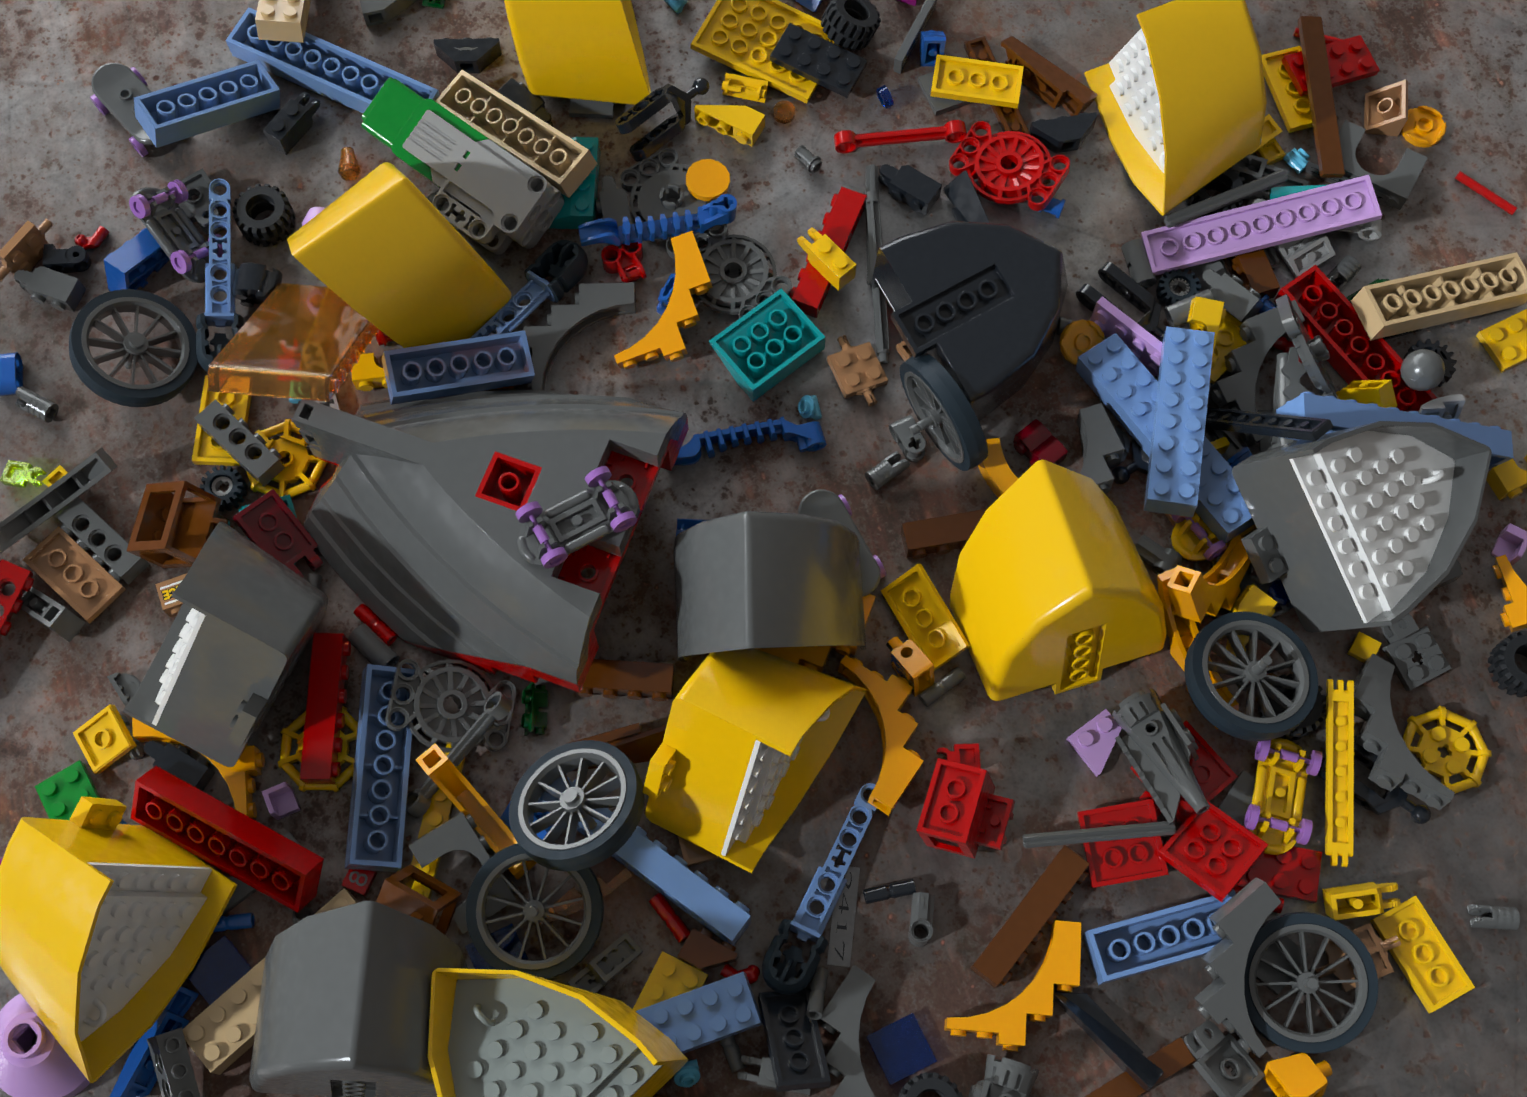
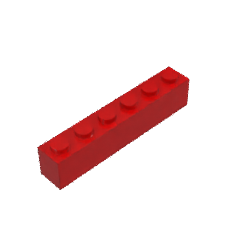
(839, 227)
(324, 709)

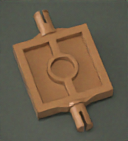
(24, 248)
(857, 370)
(1376, 948)

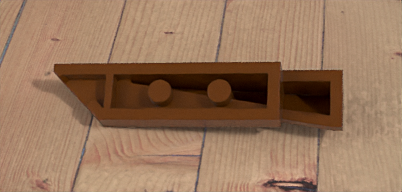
(1047, 79)
(635, 745)

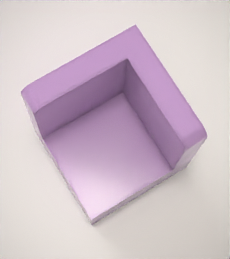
(1511, 542)
(281, 800)

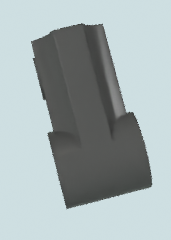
(1156, 556)
(921, 917)

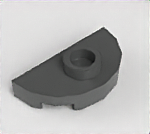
(125, 686)

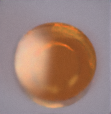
(784, 112)

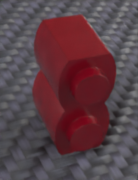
(1039, 444)

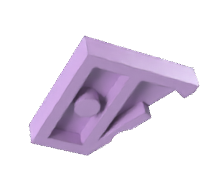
(1096, 740)

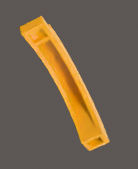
(995, 468)
(468, 800)

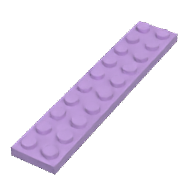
(1262, 225)

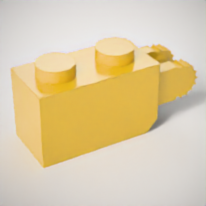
(828, 259)
(1370, 391)
(1358, 900)

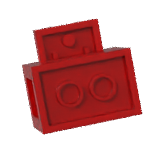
(963, 810)

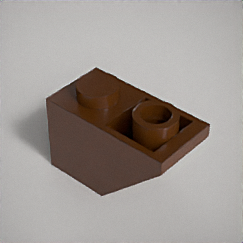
(704, 952)

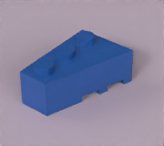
(134, 262)

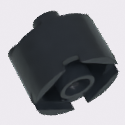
(254, 283)

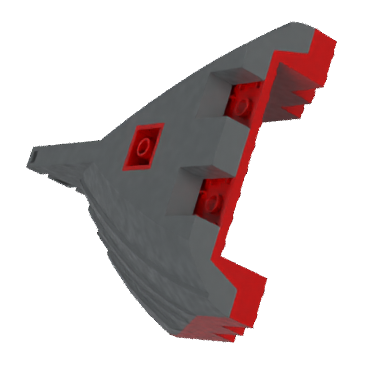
(430, 522)

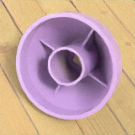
(37, 1070)

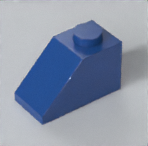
(931, 44)

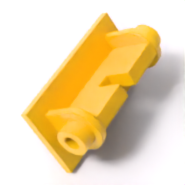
(745, 87)

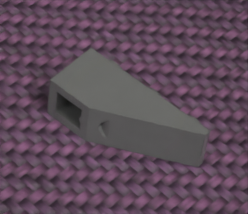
(383, 11)

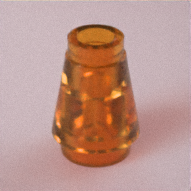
(348, 164)

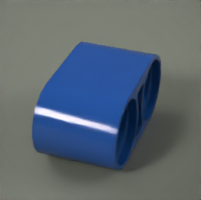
(10, 373)

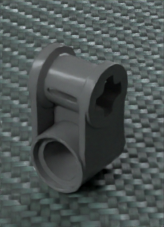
(907, 442)

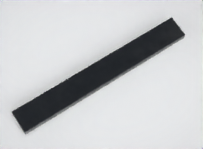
(1267, 424)

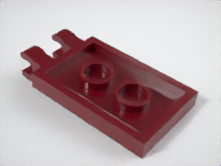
(278, 532)

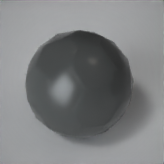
(1422, 370)

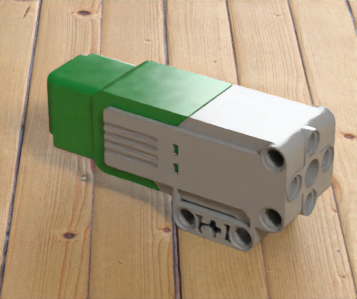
(466, 165)

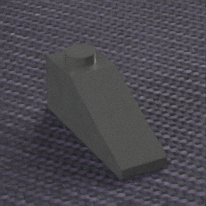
(51, 614)

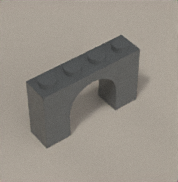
(1395, 184)
(460, 835)

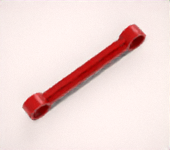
(847, 141)

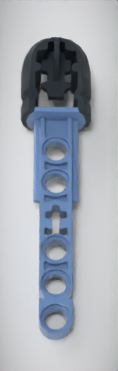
(563, 262)
(217, 312)
(811, 925)

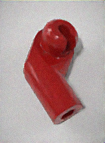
(92, 241)
(752, 972)

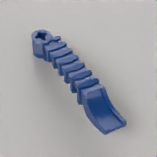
(606, 229)
(807, 436)

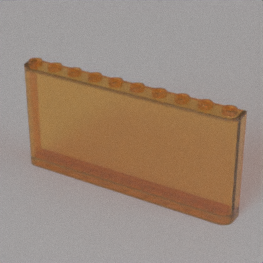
(293, 346)

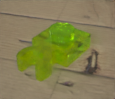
(20, 473)

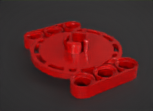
(997, 153)

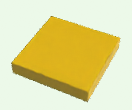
(104, 739)

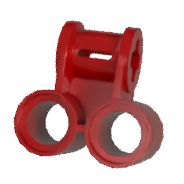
(626, 264)

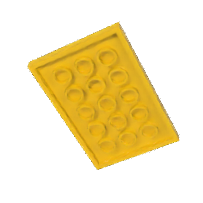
(745, 35)

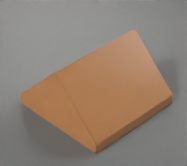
(1386, 109)

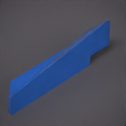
(139, 1072)

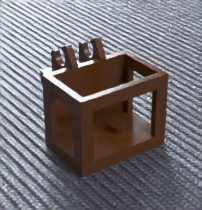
(172, 527)
(397, 894)

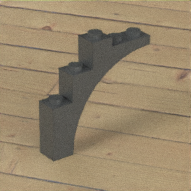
(592, 304)
(1244, 363)
(1100, 445)
(55, 498)
(1380, 735)
(1226, 962)
(843, 1017)

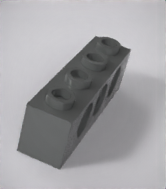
(218, 415)
(80, 514)
(173, 1064)

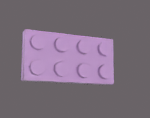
(1138, 340)

